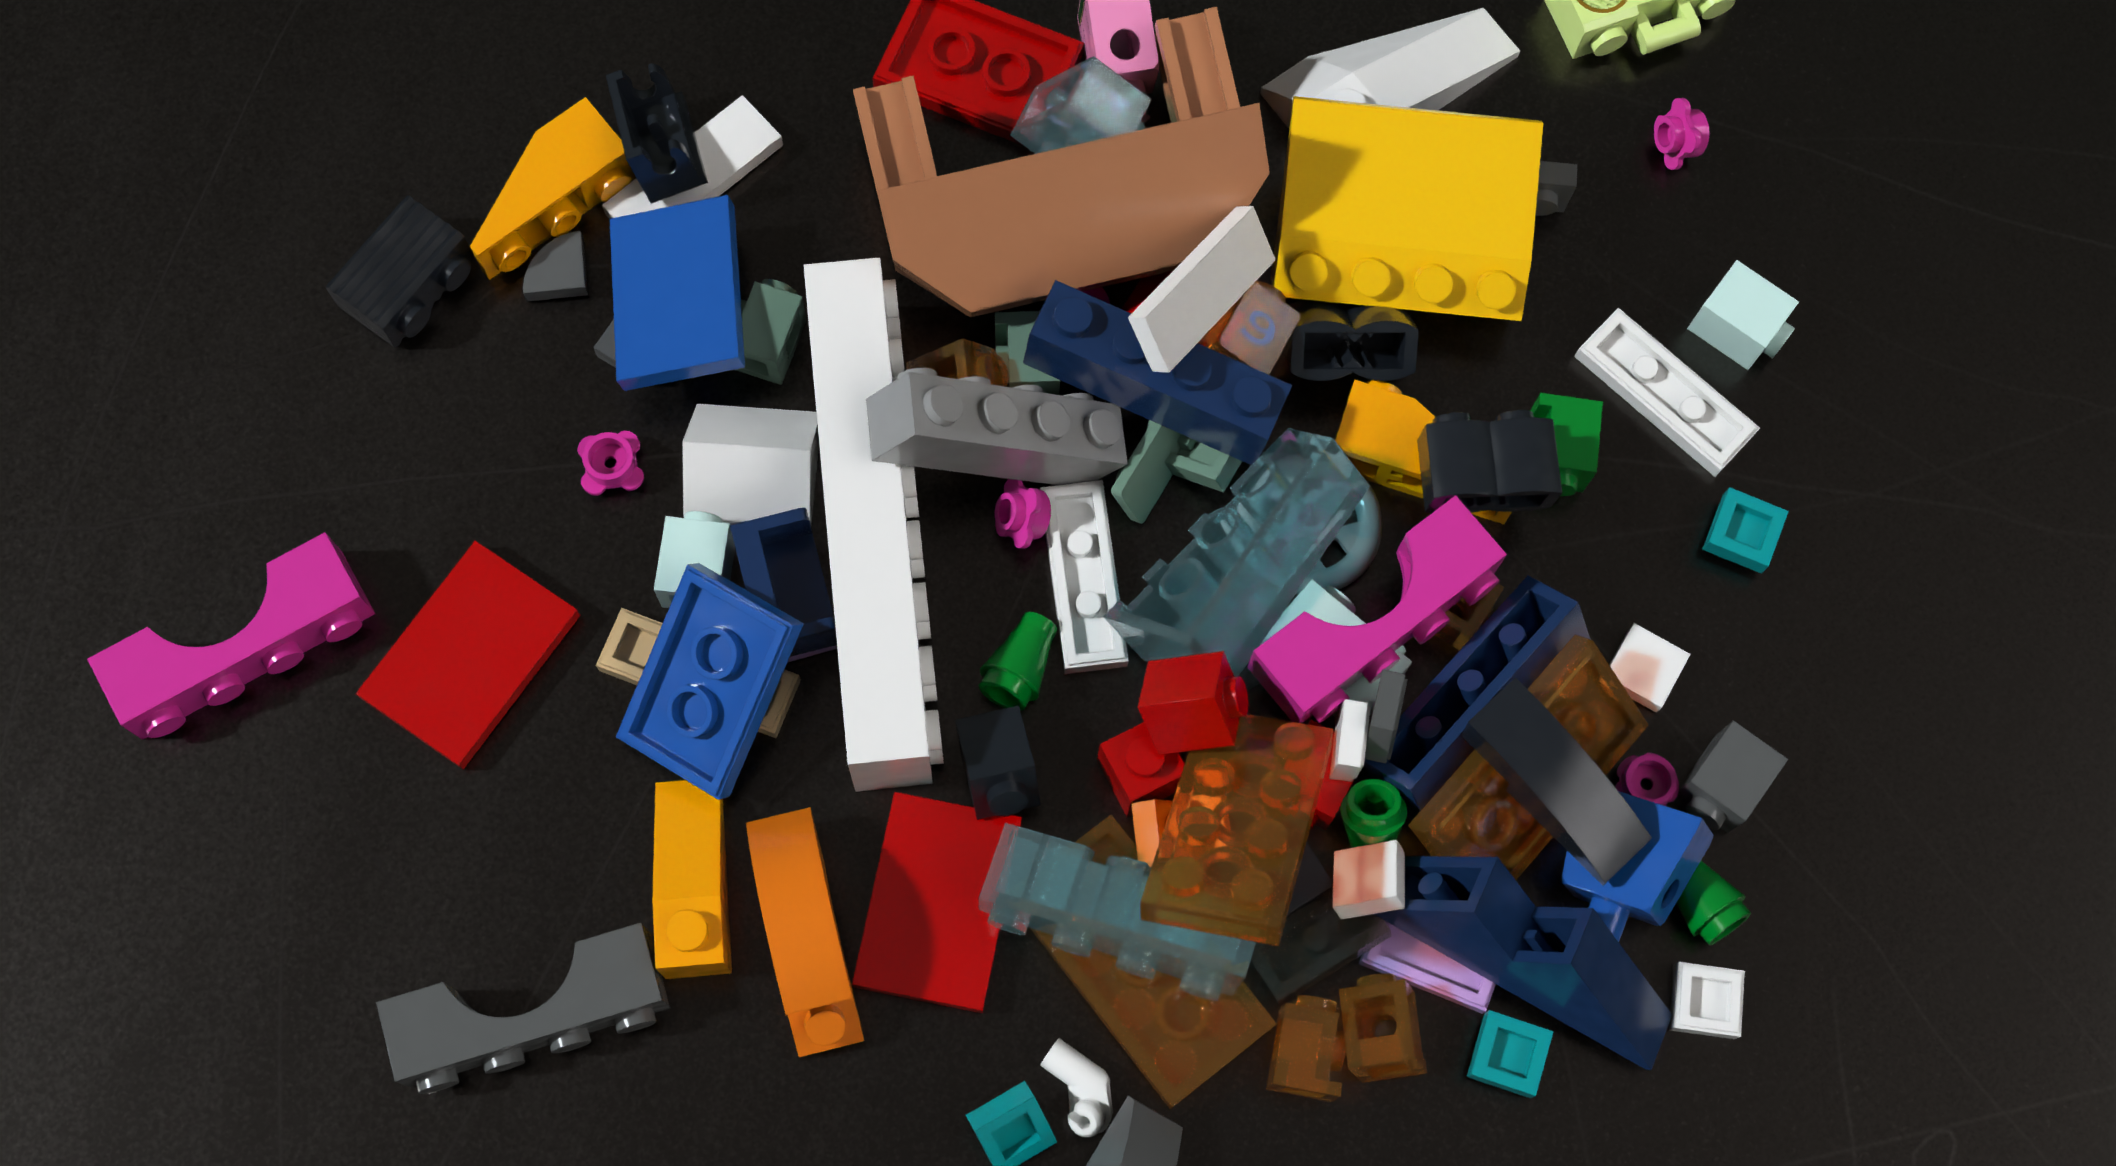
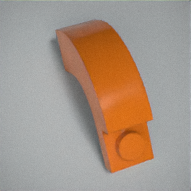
(803, 932)

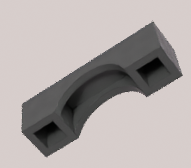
(437, 1034)

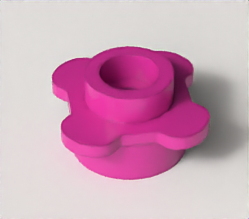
(1681, 133)
(607, 445)
(1022, 513)

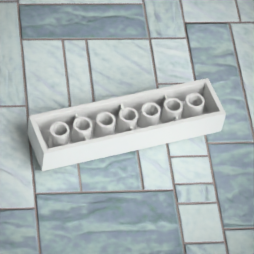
(868, 533)

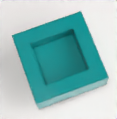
(1745, 530)
(1510, 1054)
(1012, 1127)

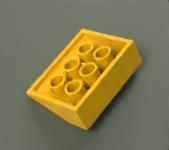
(1407, 208)

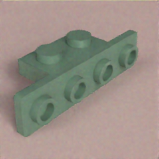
(1161, 456)

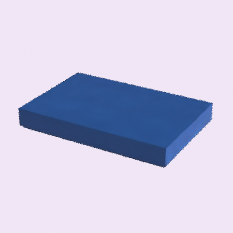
(676, 293)
(709, 680)

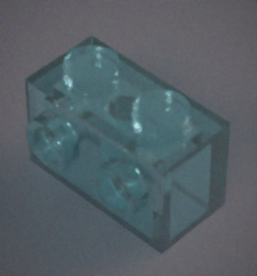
(1080, 108)

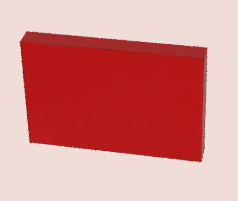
(974, 61)
(468, 654)
(924, 913)

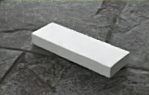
(729, 149)
(1202, 289)
(1666, 392)
(1083, 577)

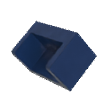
(785, 570)

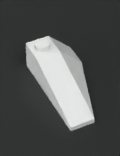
(1402, 69)

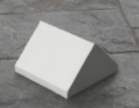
(749, 461)

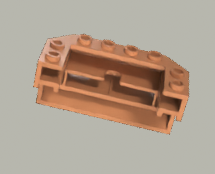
(1076, 211)

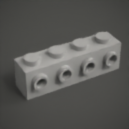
(994, 429)

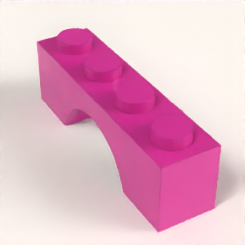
(306, 602)
(1315, 660)

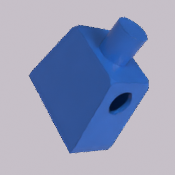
(1653, 877)

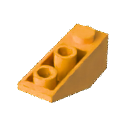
(557, 180)

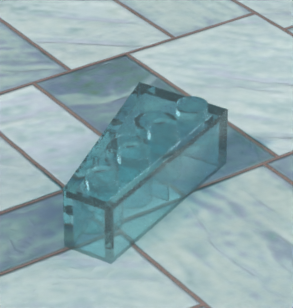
(1245, 556)
(1097, 906)

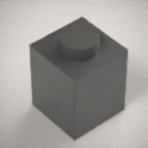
(1730, 778)

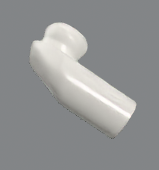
(1087, 1088)

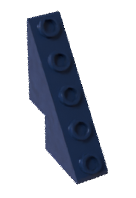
(1545, 955)

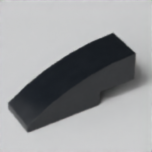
(1556, 781)

